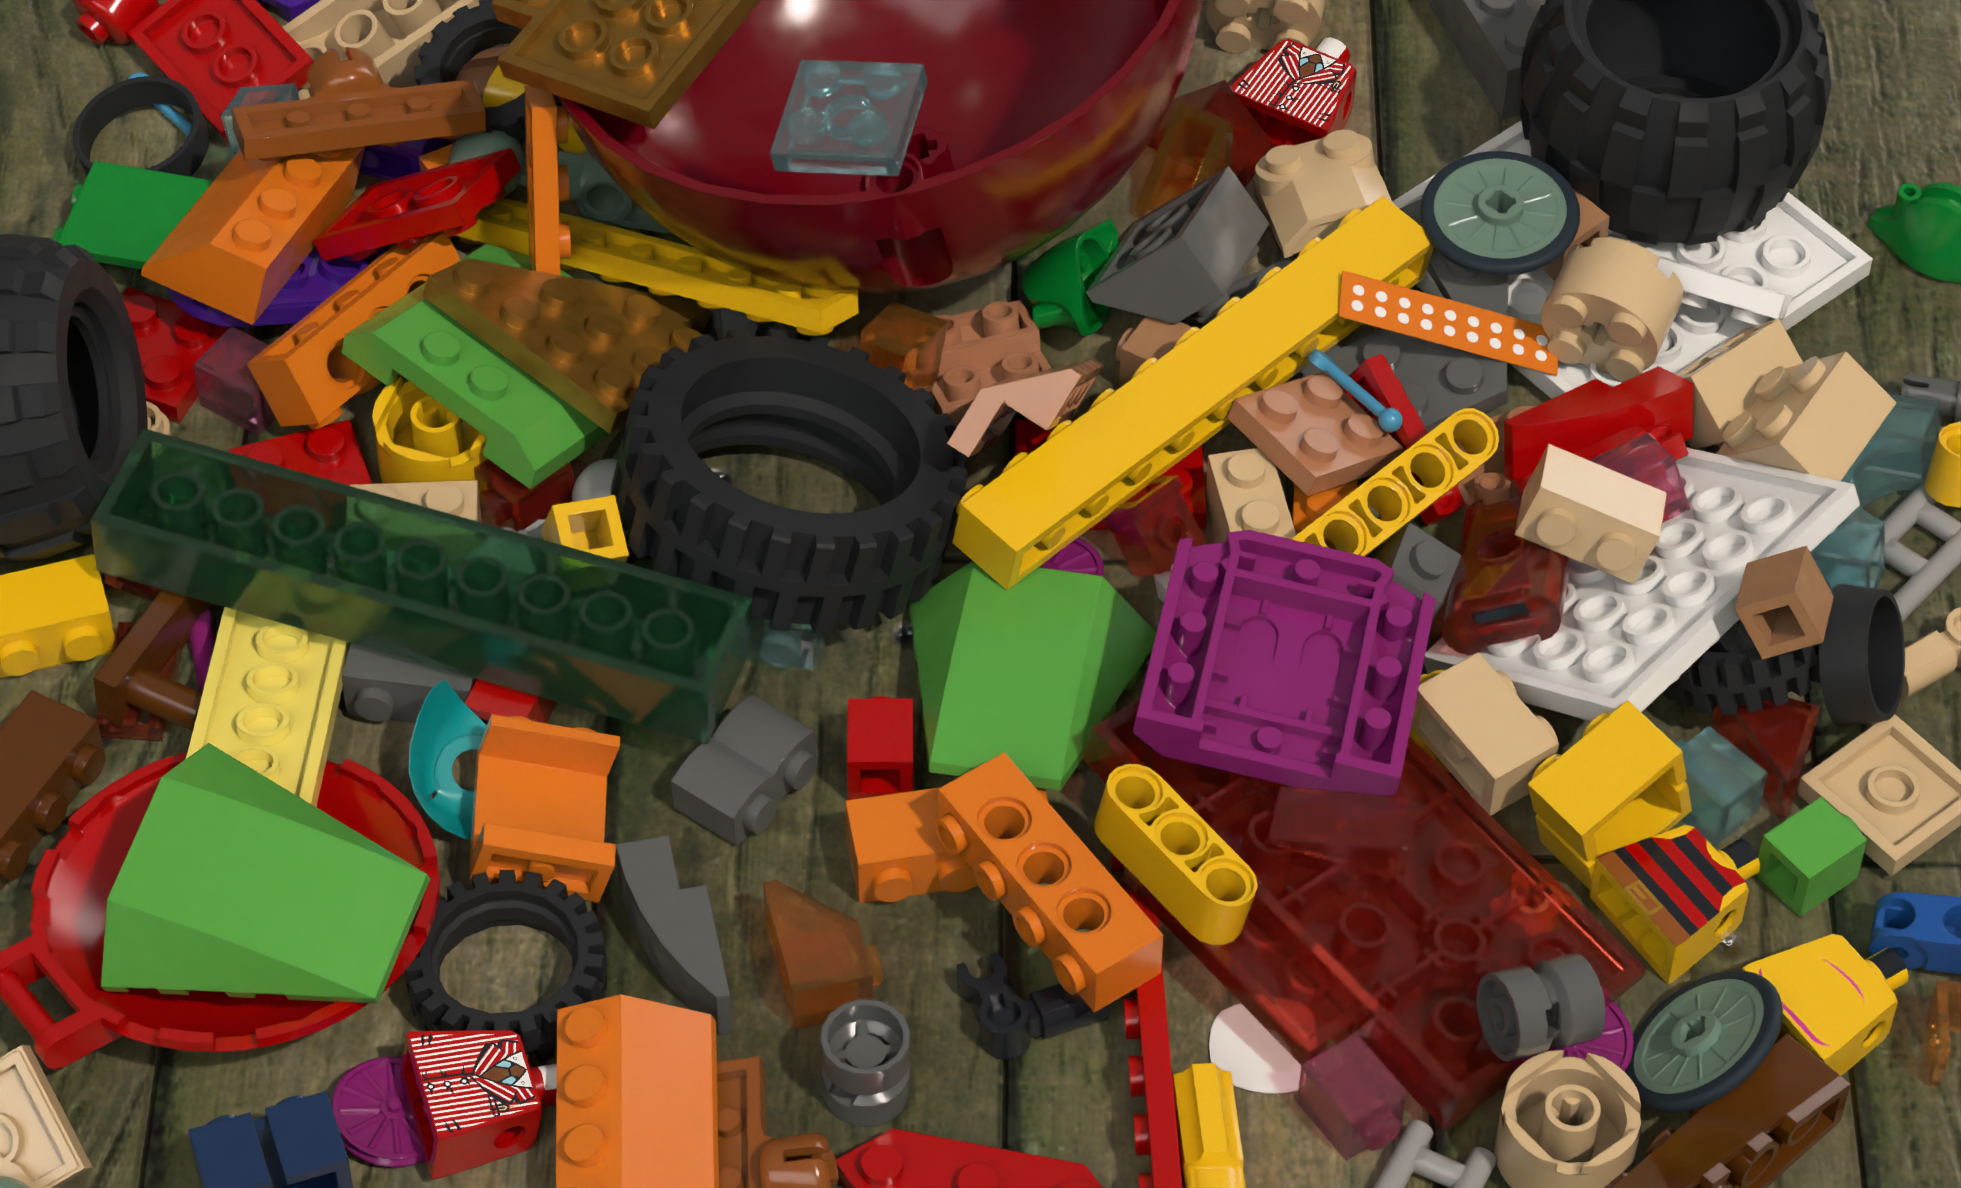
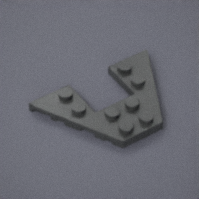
(1432, 375)

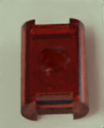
(1502, 582)

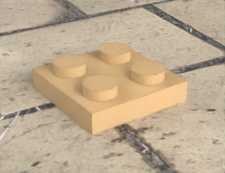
(1893, 790)

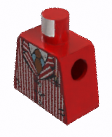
(1299, 90)
(473, 1096)

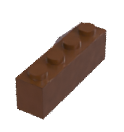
(1750, 1131)

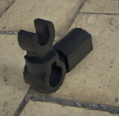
(1010, 1021)

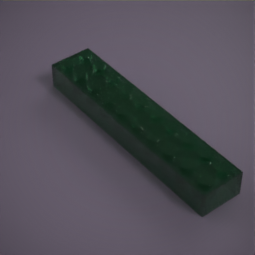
(424, 585)

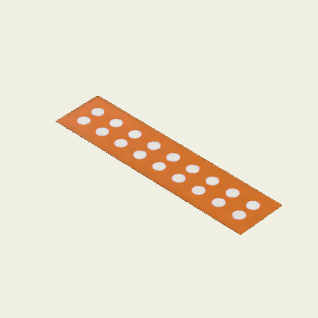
(1445, 322)

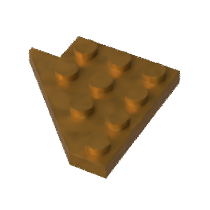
(617, 53)
(568, 332)

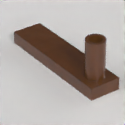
(134, 667)

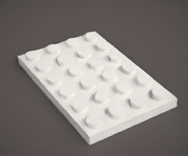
(1640, 637)

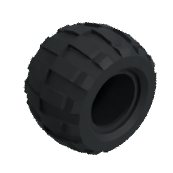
(1665, 161)
(65, 394)

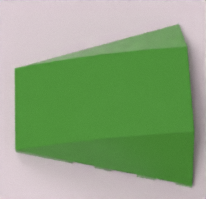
(1022, 668)
(253, 894)

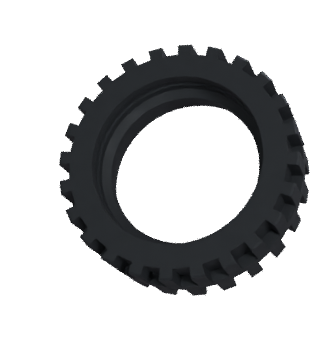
(805, 401)

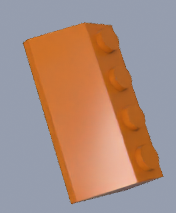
(254, 229)
(636, 1096)

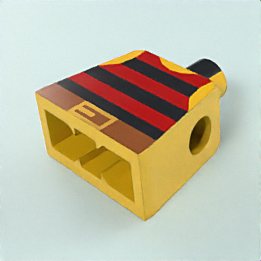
(1674, 895)

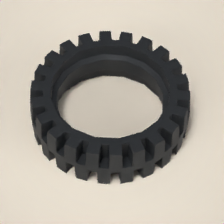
(1745, 679)
(508, 905)

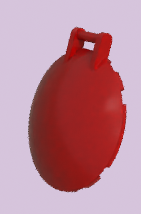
(71, 918)

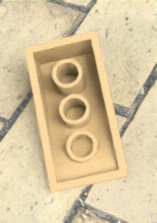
(382, 28)

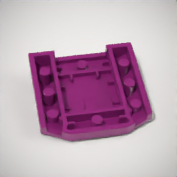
(1286, 664)

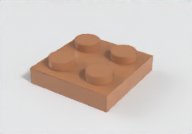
(1314, 433)

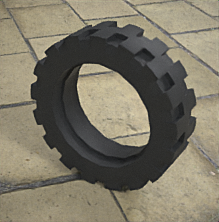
(457, 44)

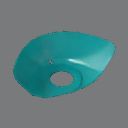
(440, 734)

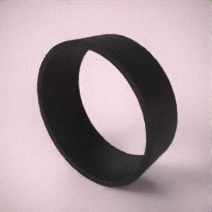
(1862, 656)

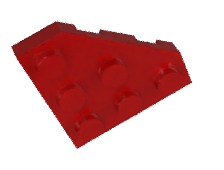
(929, 1161)

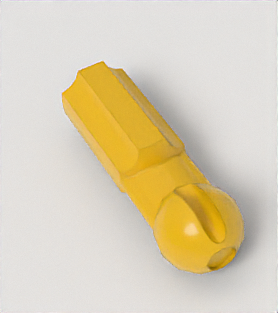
(1208, 1128)

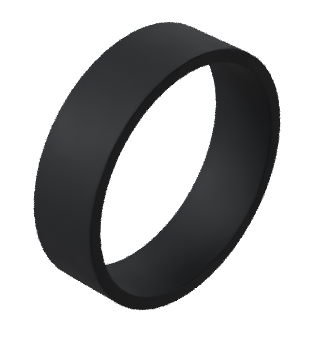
(137, 93)

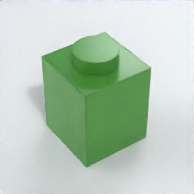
(1811, 856)

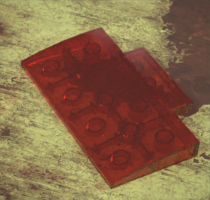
(1374, 953)

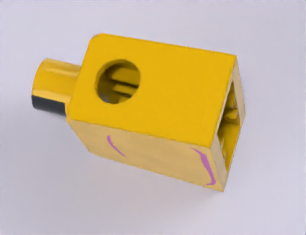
(1835, 997)

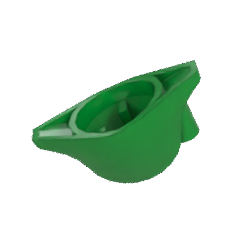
(1924, 229)
(1062, 275)

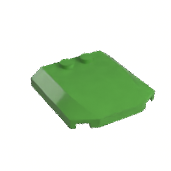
(524, 422)

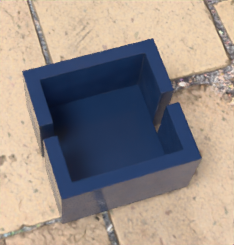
(285, 1149)

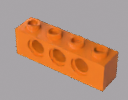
(304, 368)
(1001, 802)

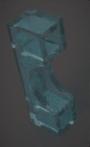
(1889, 463)

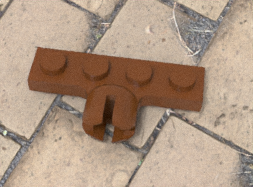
(356, 110)
(746, 1152)

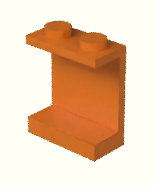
(543, 804)

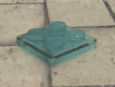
(849, 117)

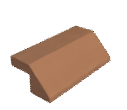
(1041, 396)

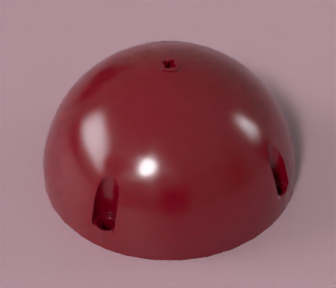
(1013, 143)

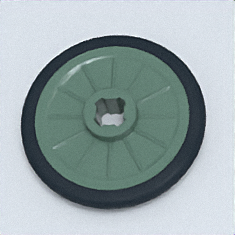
(1533, 222)
(1704, 1040)

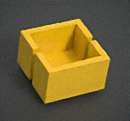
(1609, 790)

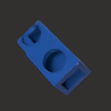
(1919, 929)

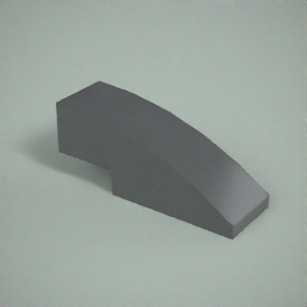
(674, 927)

